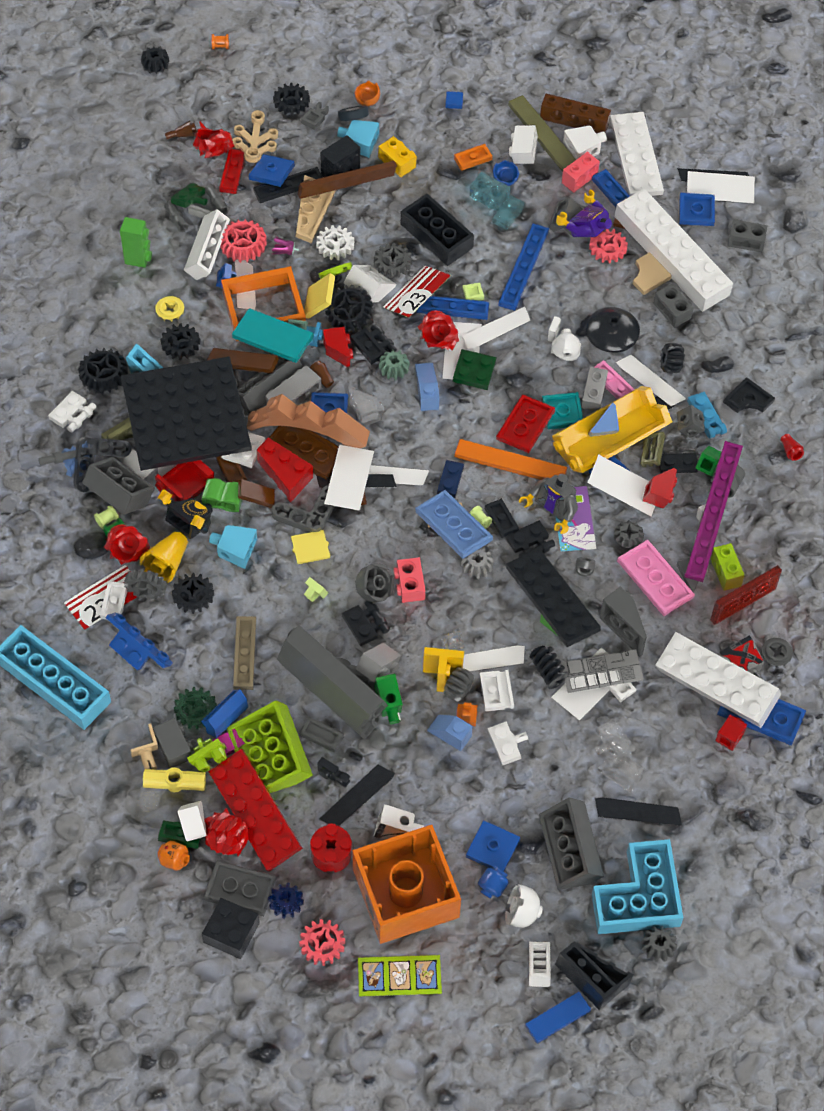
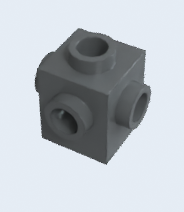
(690, 421)

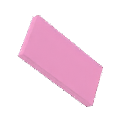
(655, 577)

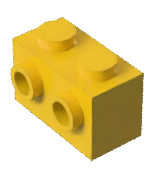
(396, 151)

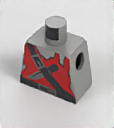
(745, 655)

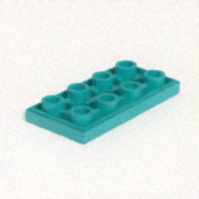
(272, 335)

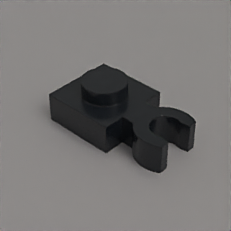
(331, 771)

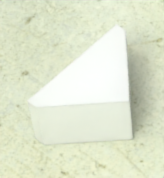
(192, 820)

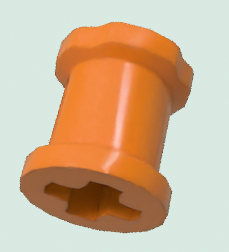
(220, 41)

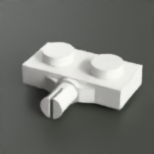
(506, 742)

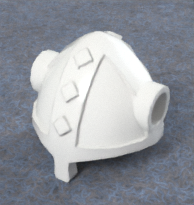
(566, 343)

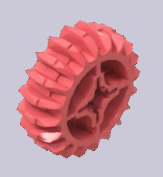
(243, 247)

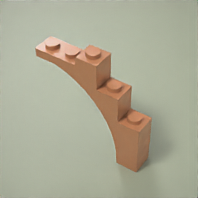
(334, 424)

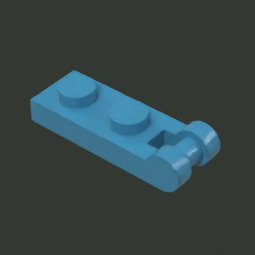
(710, 416)

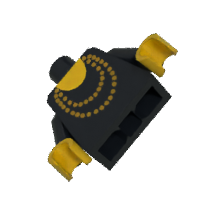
(187, 515)

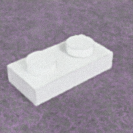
(113, 599)

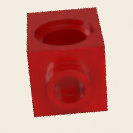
(731, 732)

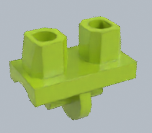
(205, 751)

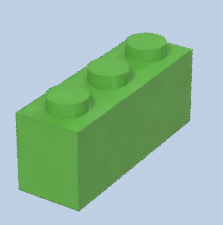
(135, 242)

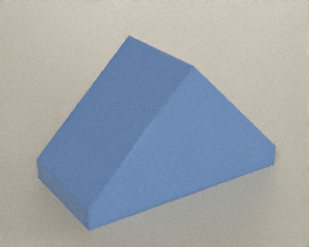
(607, 423)

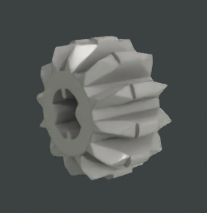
(478, 563)

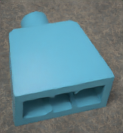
(363, 134)
(235, 544)

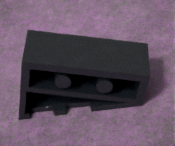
(592, 975)

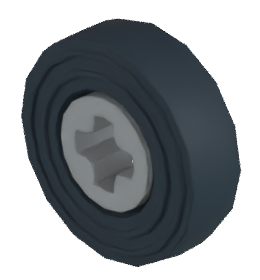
(353, 113)

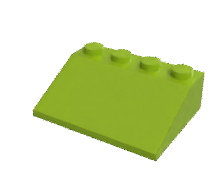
(273, 747)

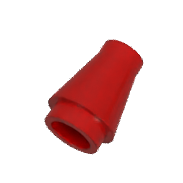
(792, 448)

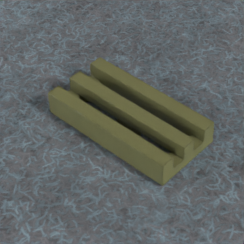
(656, 449)

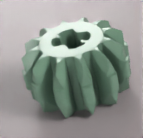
(394, 364)

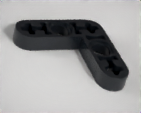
(95, 450)

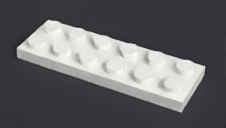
(636, 153)

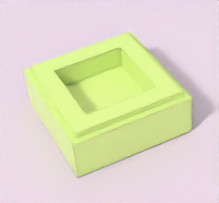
(473, 292)

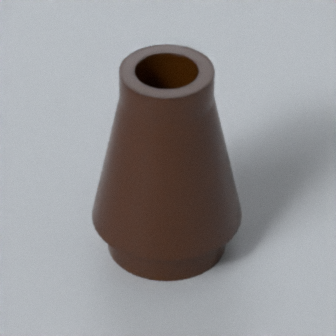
(322, 371)

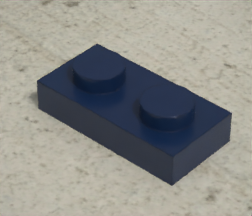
(451, 477)

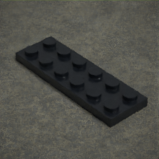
(553, 597)

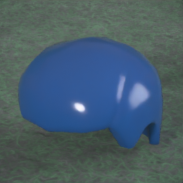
(506, 172)

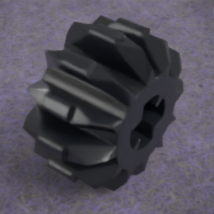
(155, 60)
(672, 358)

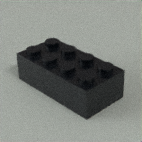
(437, 229)

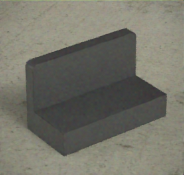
(568, 206)

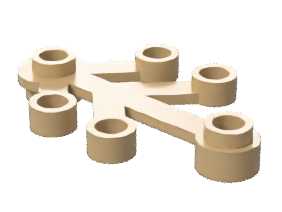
(253, 154)

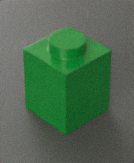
(709, 460)

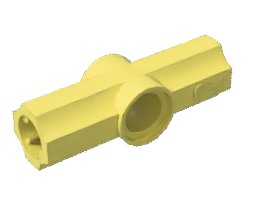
(161, 780)

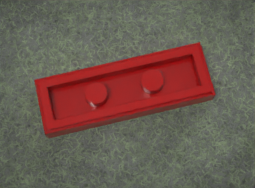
(232, 171)

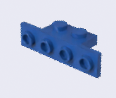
(133, 645)

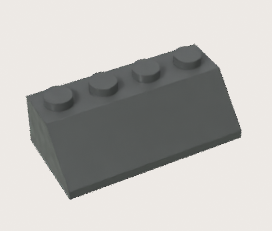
(571, 844)

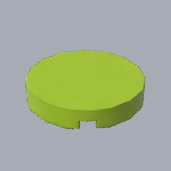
(336, 270)

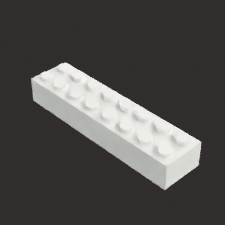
(673, 249)

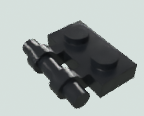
(369, 347)
(529, 536)
(360, 625)

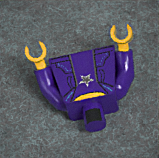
(589, 221)

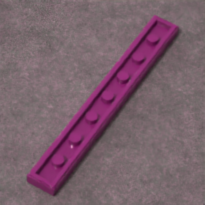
(713, 511)

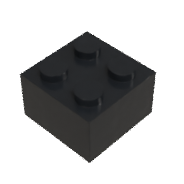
(340, 157)
(230, 928)

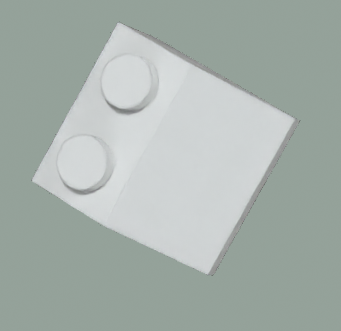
(370, 280)

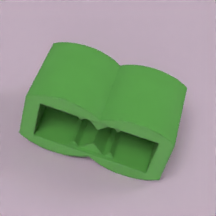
(222, 495)

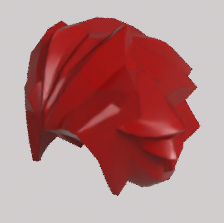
(212, 142)
(438, 330)
(126, 544)
(226, 833)

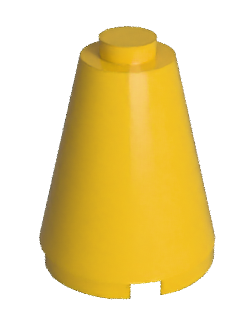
(165, 556)

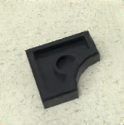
(747, 396)

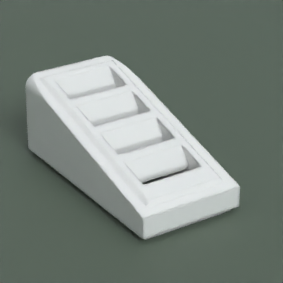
(539, 977)

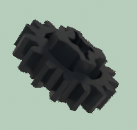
(291, 99)
(180, 341)
(183, 593)

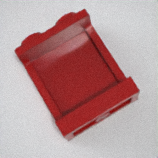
(185, 480)

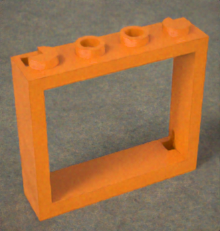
(259, 281)

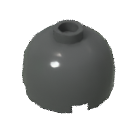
(374, 583)

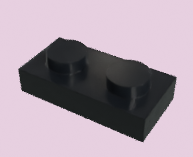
(682, 462)
(501, 517)

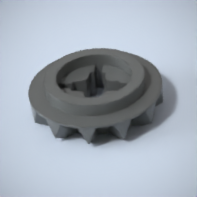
(621, 536)
(774, 644)

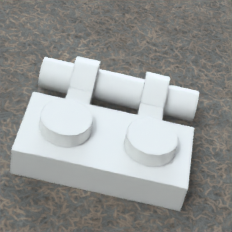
(69, 408)

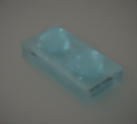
(508, 212)

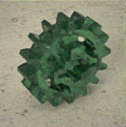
(193, 704)

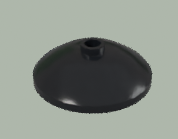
(612, 336)

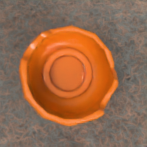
(367, 94)

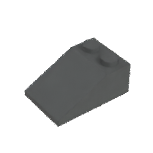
(622, 617)

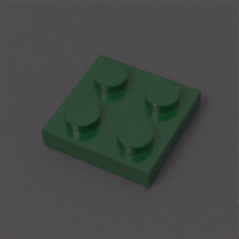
(474, 369)

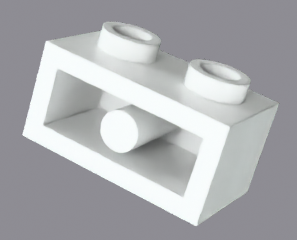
(524, 144)

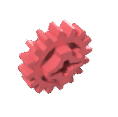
(608, 246)
(316, 938)

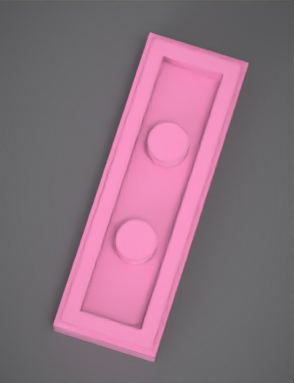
(615, 383)

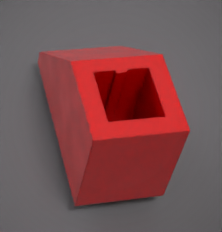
(336, 345)
(660, 489)

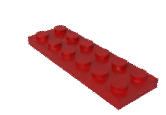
(252, 802)

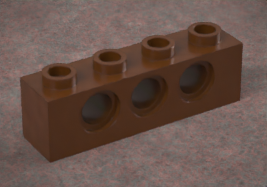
(574, 113)

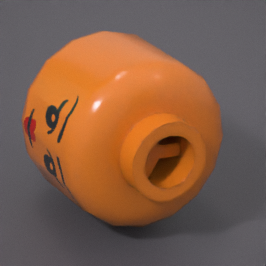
(173, 855)

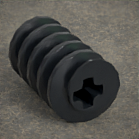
(548, 666)

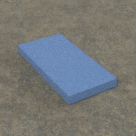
(454, 524)

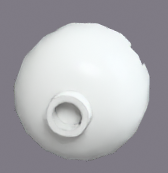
(523, 907)

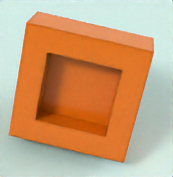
(467, 713)

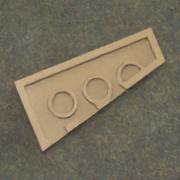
(311, 213)

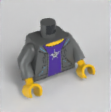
(556, 497)

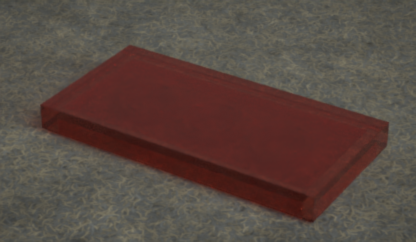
(746, 595)

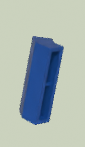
(225, 713)

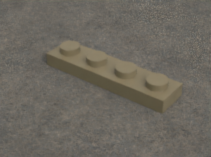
(244, 653)

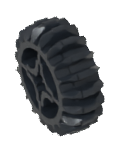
(363, 307)
(100, 366)

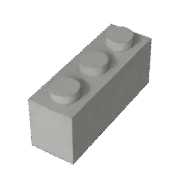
(298, 386)

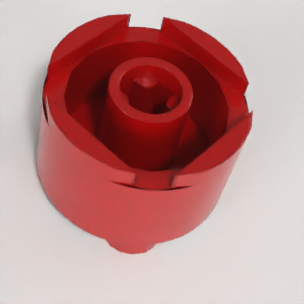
(322, 847)

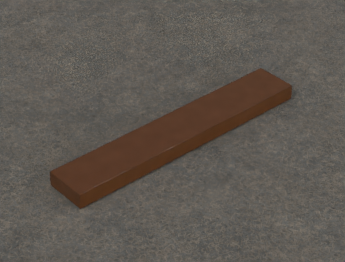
(346, 179)

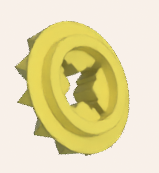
(171, 302)

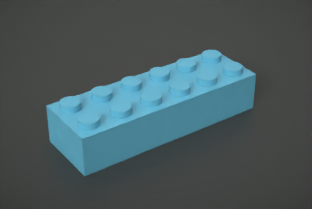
(53, 677)

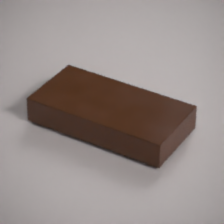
(231, 471)
(256, 493)

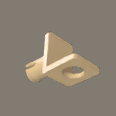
(146, 751)

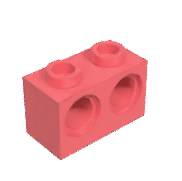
(580, 172)
(412, 579)

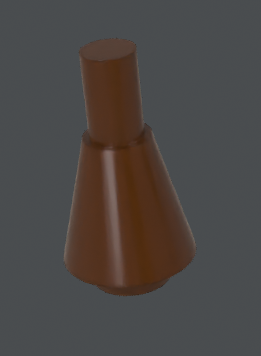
(185, 130)

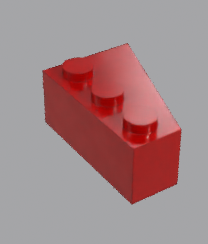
(284, 467)

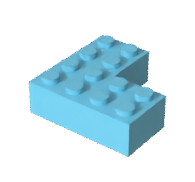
(648, 899)

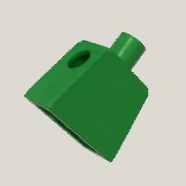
(388, 690)

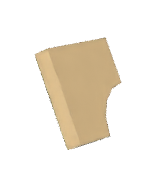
(650, 274)

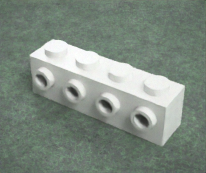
(206, 244)

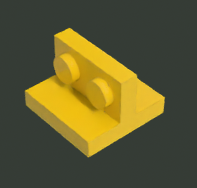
(442, 663)

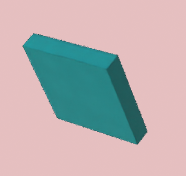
(567, 409)

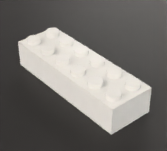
(718, 679)

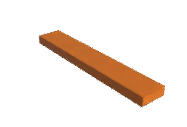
(507, 460)

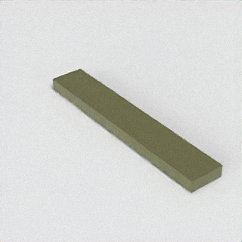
(546, 136)

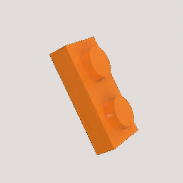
(473, 157)

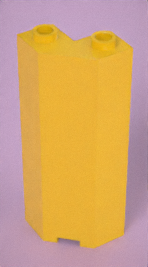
(637, 419)

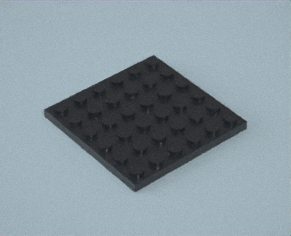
(185, 413)

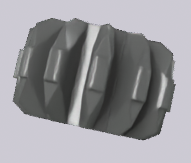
(458, 684)
(656, 950)

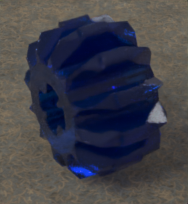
(291, 894)

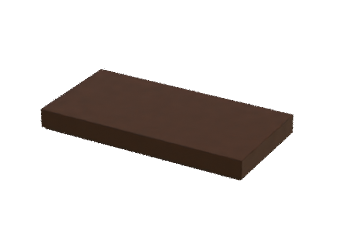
(309, 447)

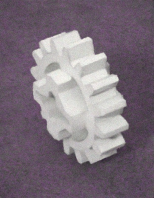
(335, 242)

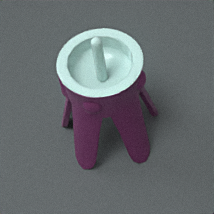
(284, 247)

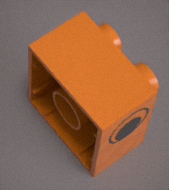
(406, 884)

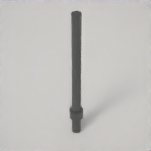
(58, 457)

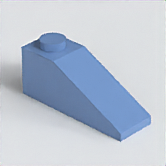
(427, 386)

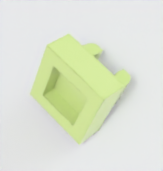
(314, 590)

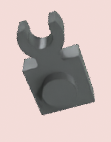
(314, 118)

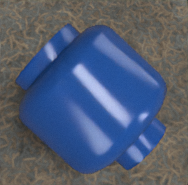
(493, 882)

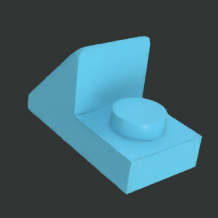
(140, 360)

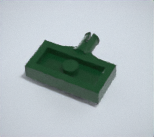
(189, 195)
(174, 832)

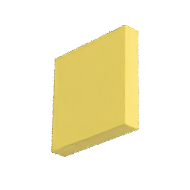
(319, 295)

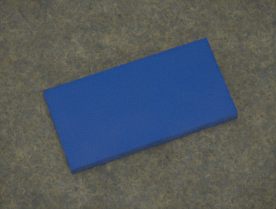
(780, 724)

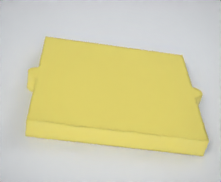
(310, 547)

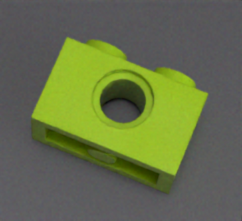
(727, 567)

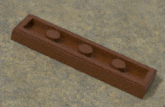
(247, 360)

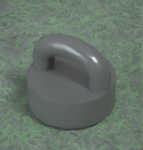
(586, 563)

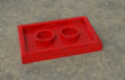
(525, 423)

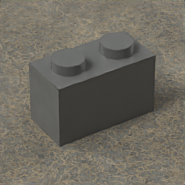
(172, 742)

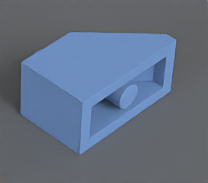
(451, 730)

